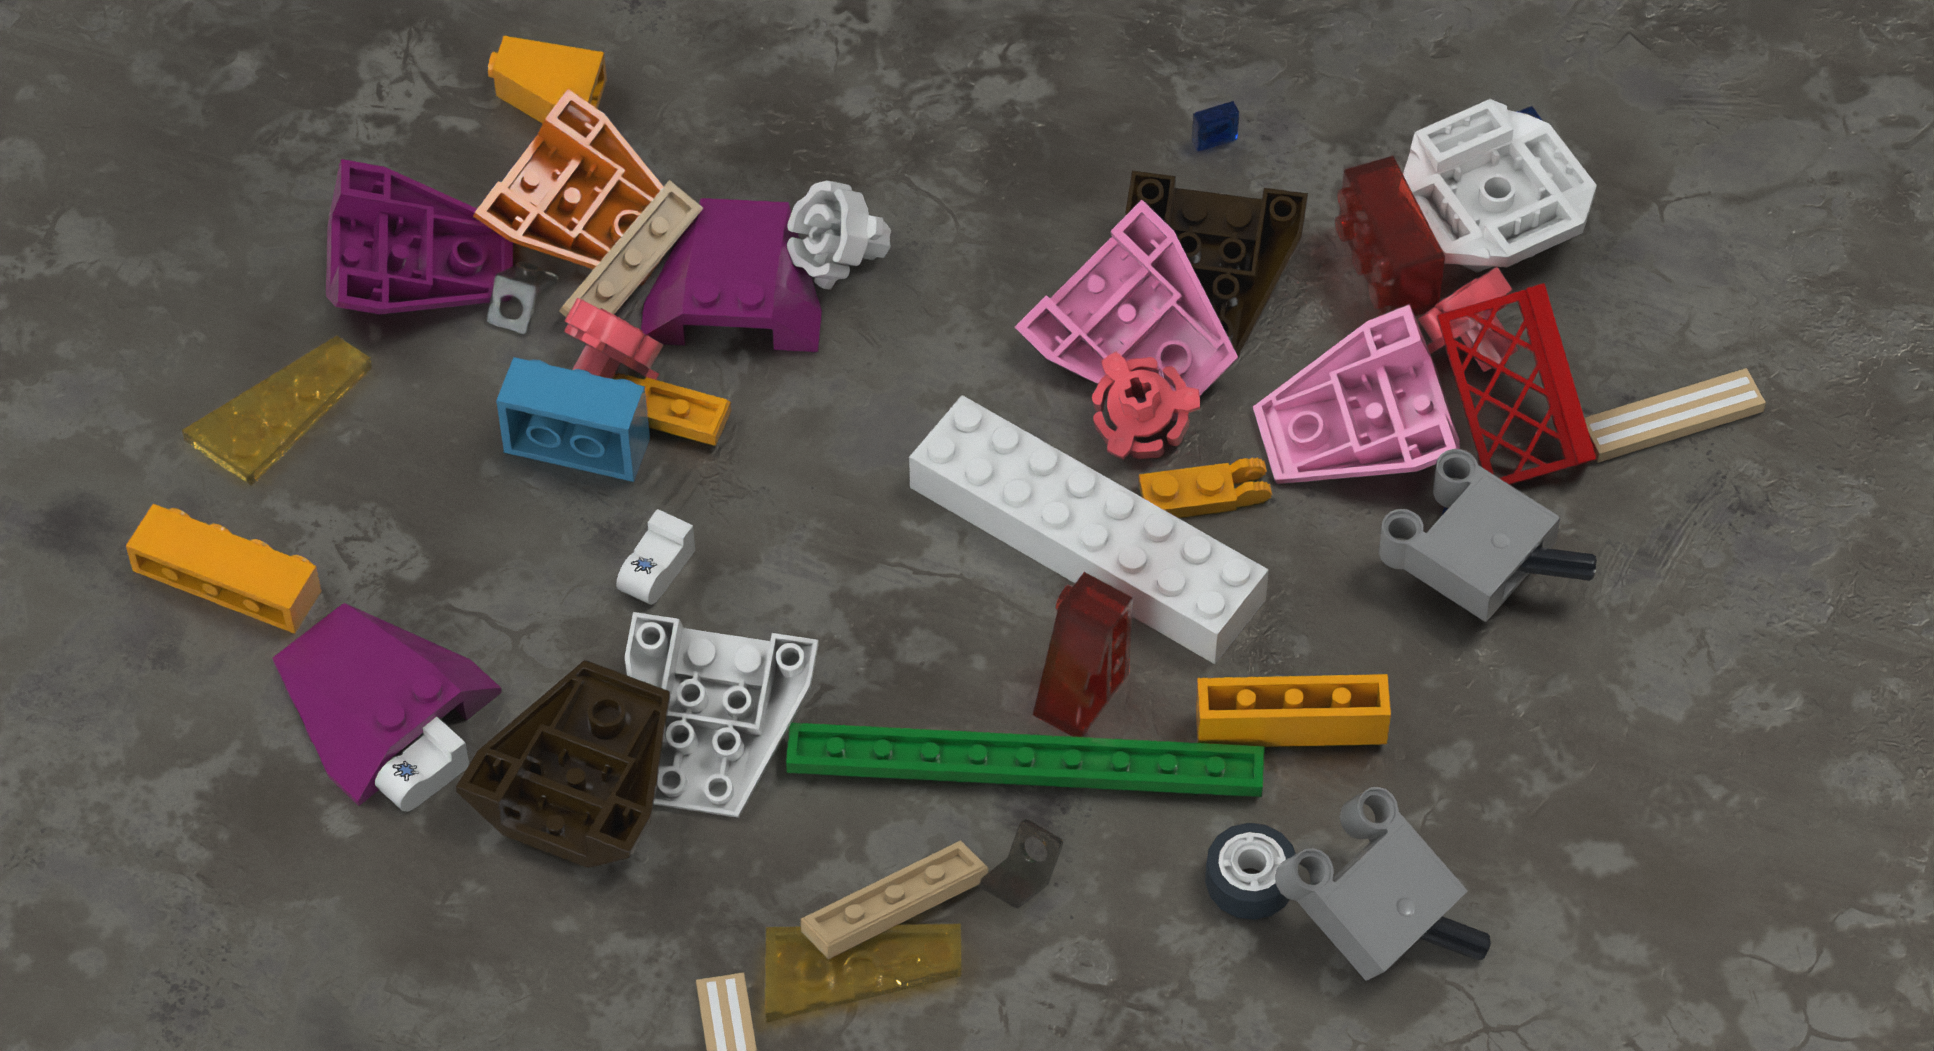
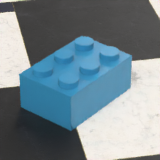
(573, 418)

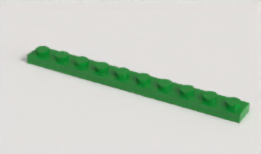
(1025, 759)

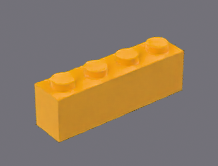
(224, 567)
(1294, 710)

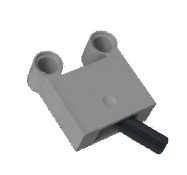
(1481, 542)
(1384, 894)

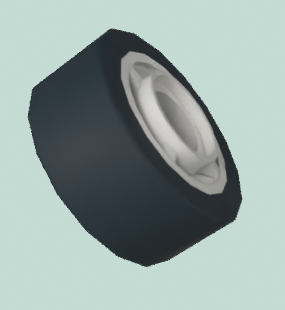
(1243, 848)

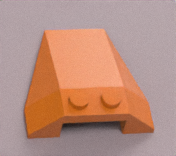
(572, 187)

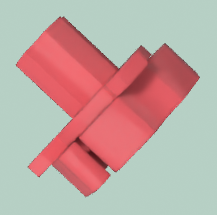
(1478, 290)
(610, 342)
(1137, 379)

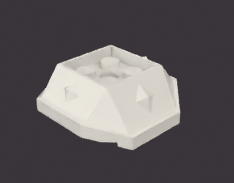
(1497, 186)

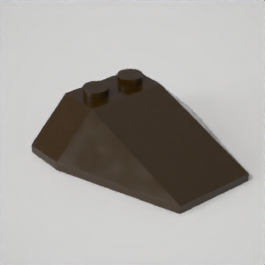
(575, 767)

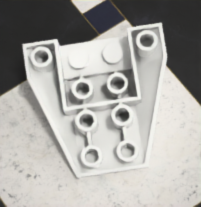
(724, 710)

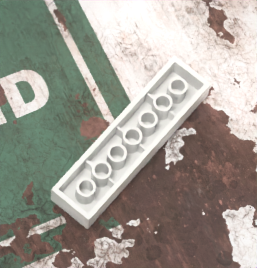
(1088, 524)

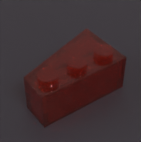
(1085, 655)

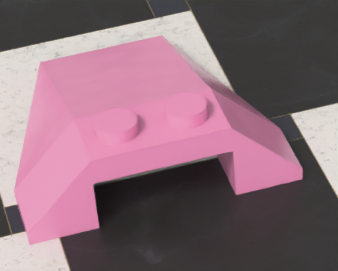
(1134, 301)
(1360, 408)

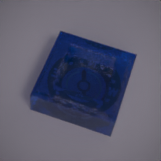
(1215, 126)

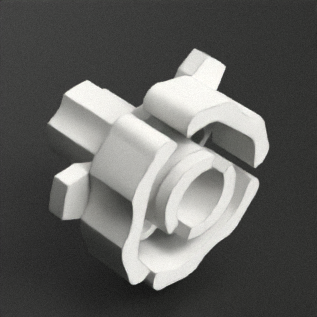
(837, 230)

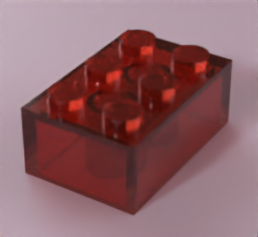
(1389, 237)

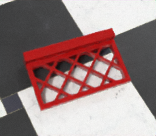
(1554, 376)

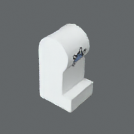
(657, 558)
(423, 767)

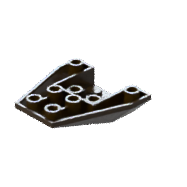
(1231, 241)

